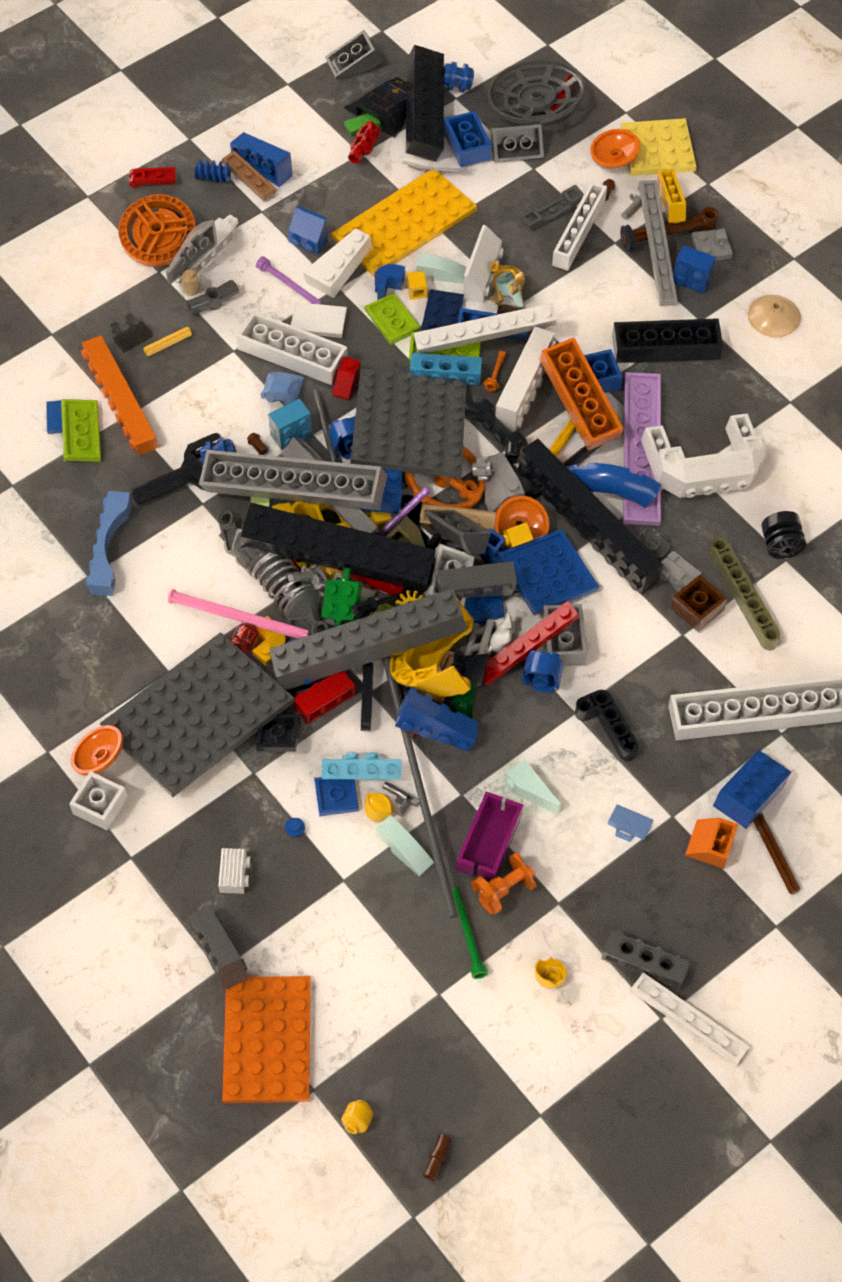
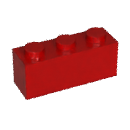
(324, 696)

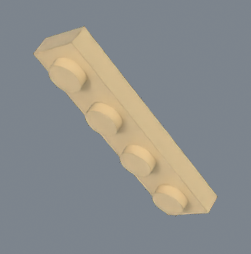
(482, 518)

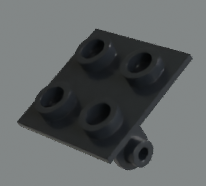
(471, 666)

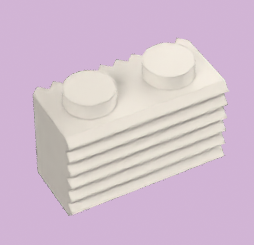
(233, 871)

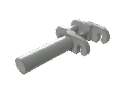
(636, 202)
(314, 575)

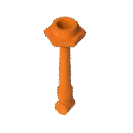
(491, 383)

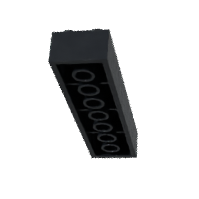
(425, 103)

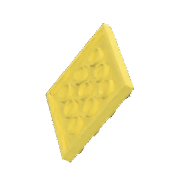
(662, 147)

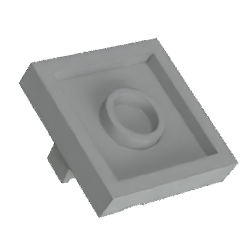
(713, 243)

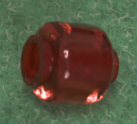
(246, 637)

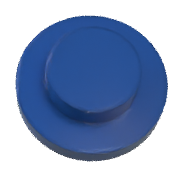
(295, 827)

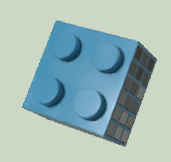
(290, 422)

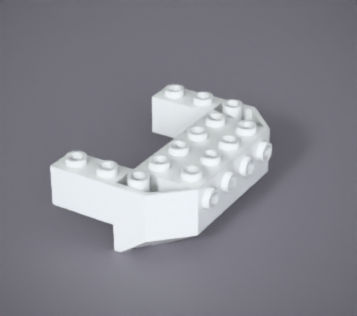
(710, 472)

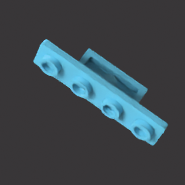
(362, 767)

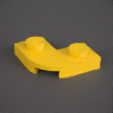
(271, 640)

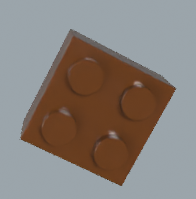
(698, 603)

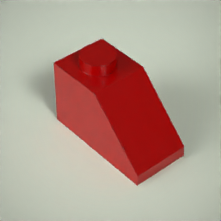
(346, 378)

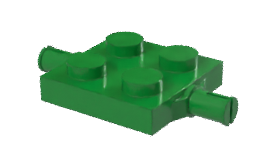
(340, 597)

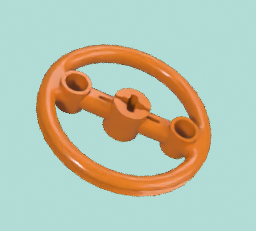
(467, 489)

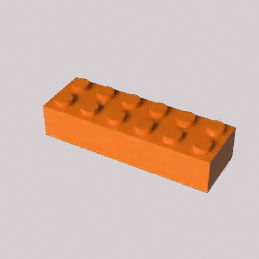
(581, 393)

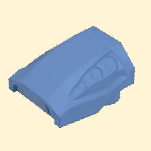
(282, 387)

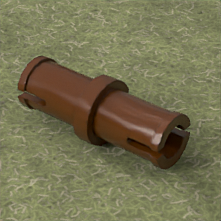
(437, 1157)

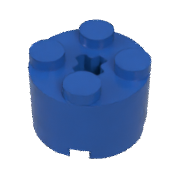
(342, 436)
(543, 671)

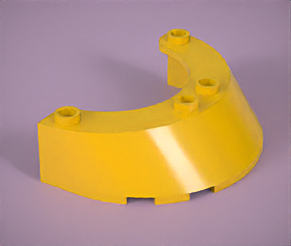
(421, 665)

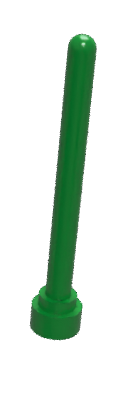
(478, 969)

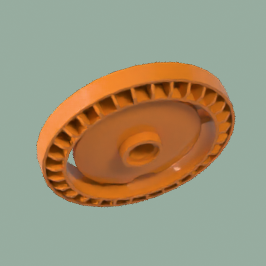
(161, 245)

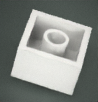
(98, 800)

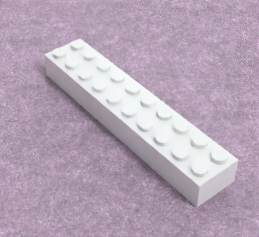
(756, 708)

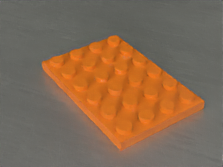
(267, 1040)

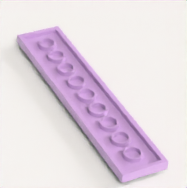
(641, 411)

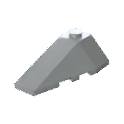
(196, 245)
(502, 484)

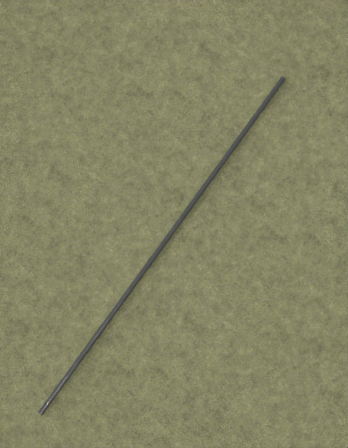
(405, 734)

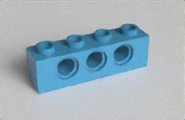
(447, 367)

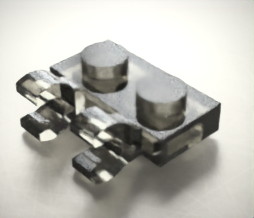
(131, 337)

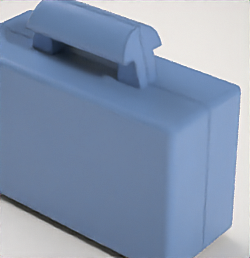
(629, 822)

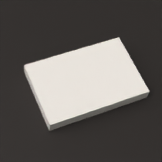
(319, 319)

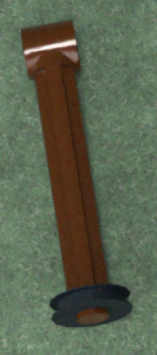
(704, 220)

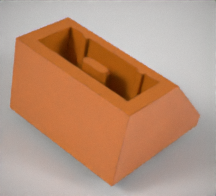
(712, 841)

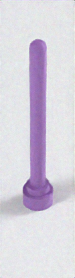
(264, 264)
(403, 512)

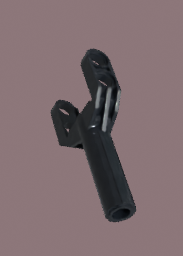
(188, 473)

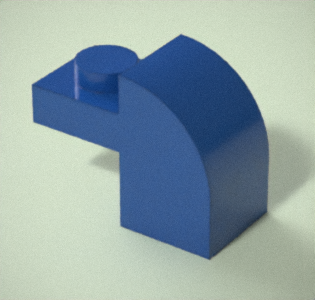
(387, 277)
(493, 547)

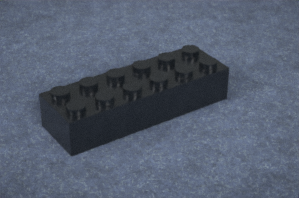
(667, 340)

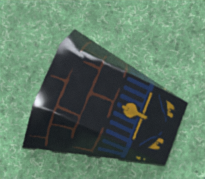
(385, 103)

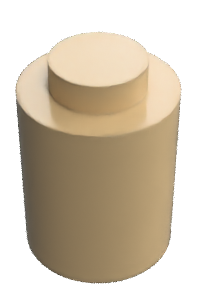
(190, 282)

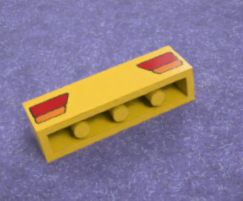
(671, 196)

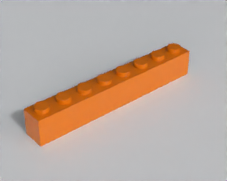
(119, 395)

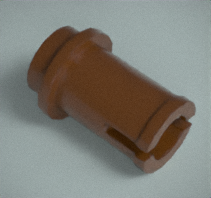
(610, 187)
(257, 443)

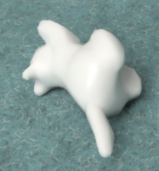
(503, 635)

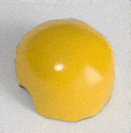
(550, 973)

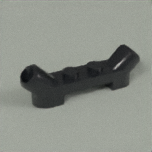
(484, 412)

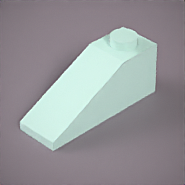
(529, 786)

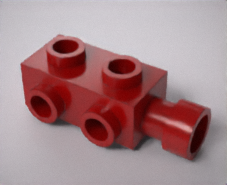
(363, 142)

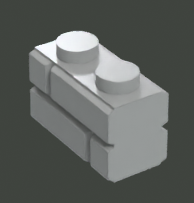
(678, 571)

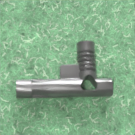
(401, 798)

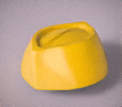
(378, 807)

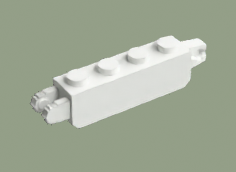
(224, 234)

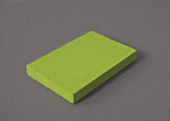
(392, 318)

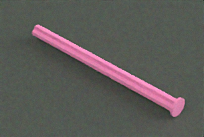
(237, 615)

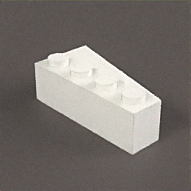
(338, 264)

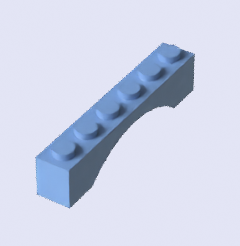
(116, 511)

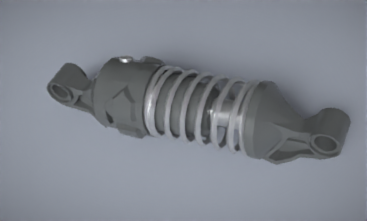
(272, 573)

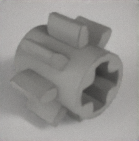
(482, 469)

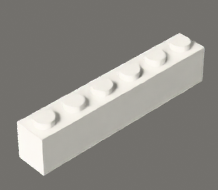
(579, 226)

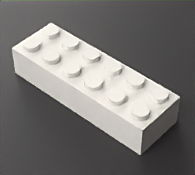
(291, 347)
(524, 380)

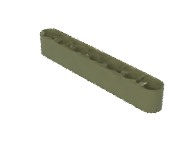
(744, 601)

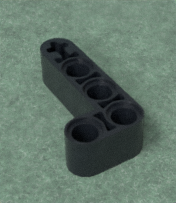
(611, 726)

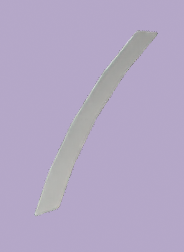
(430, 168)

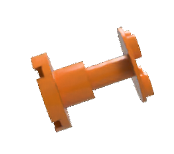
(497, 888)

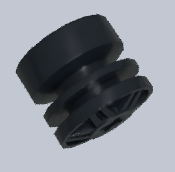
(783, 534)

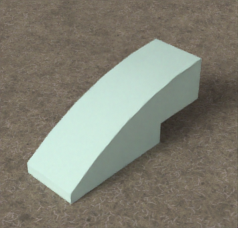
(440, 268)
(404, 846)

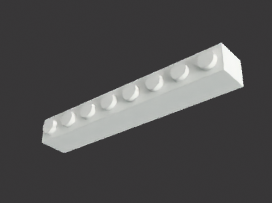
(485, 328)

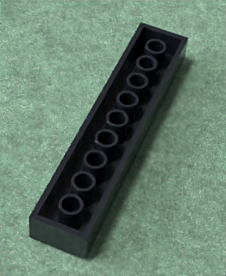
(590, 517)
(337, 547)

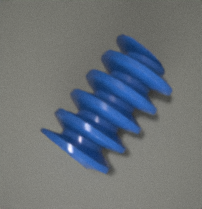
(214, 171)

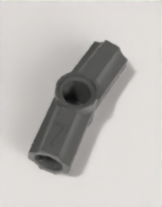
(213, 297)

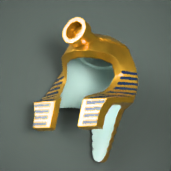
(507, 282)

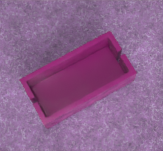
(489, 837)

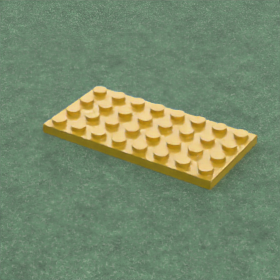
(408, 219)

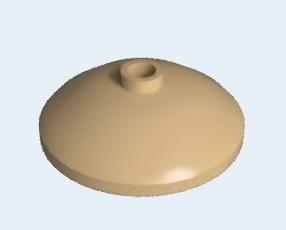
(774, 315)

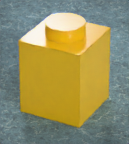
(416, 285)
(517, 535)

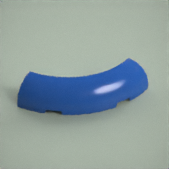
(617, 481)

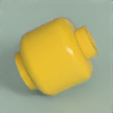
(357, 1117)

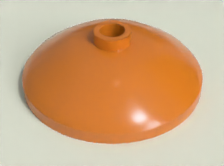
(615, 148)
(522, 510)
(97, 750)

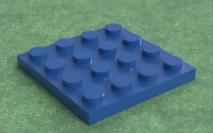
(549, 571)

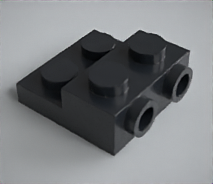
(280, 734)

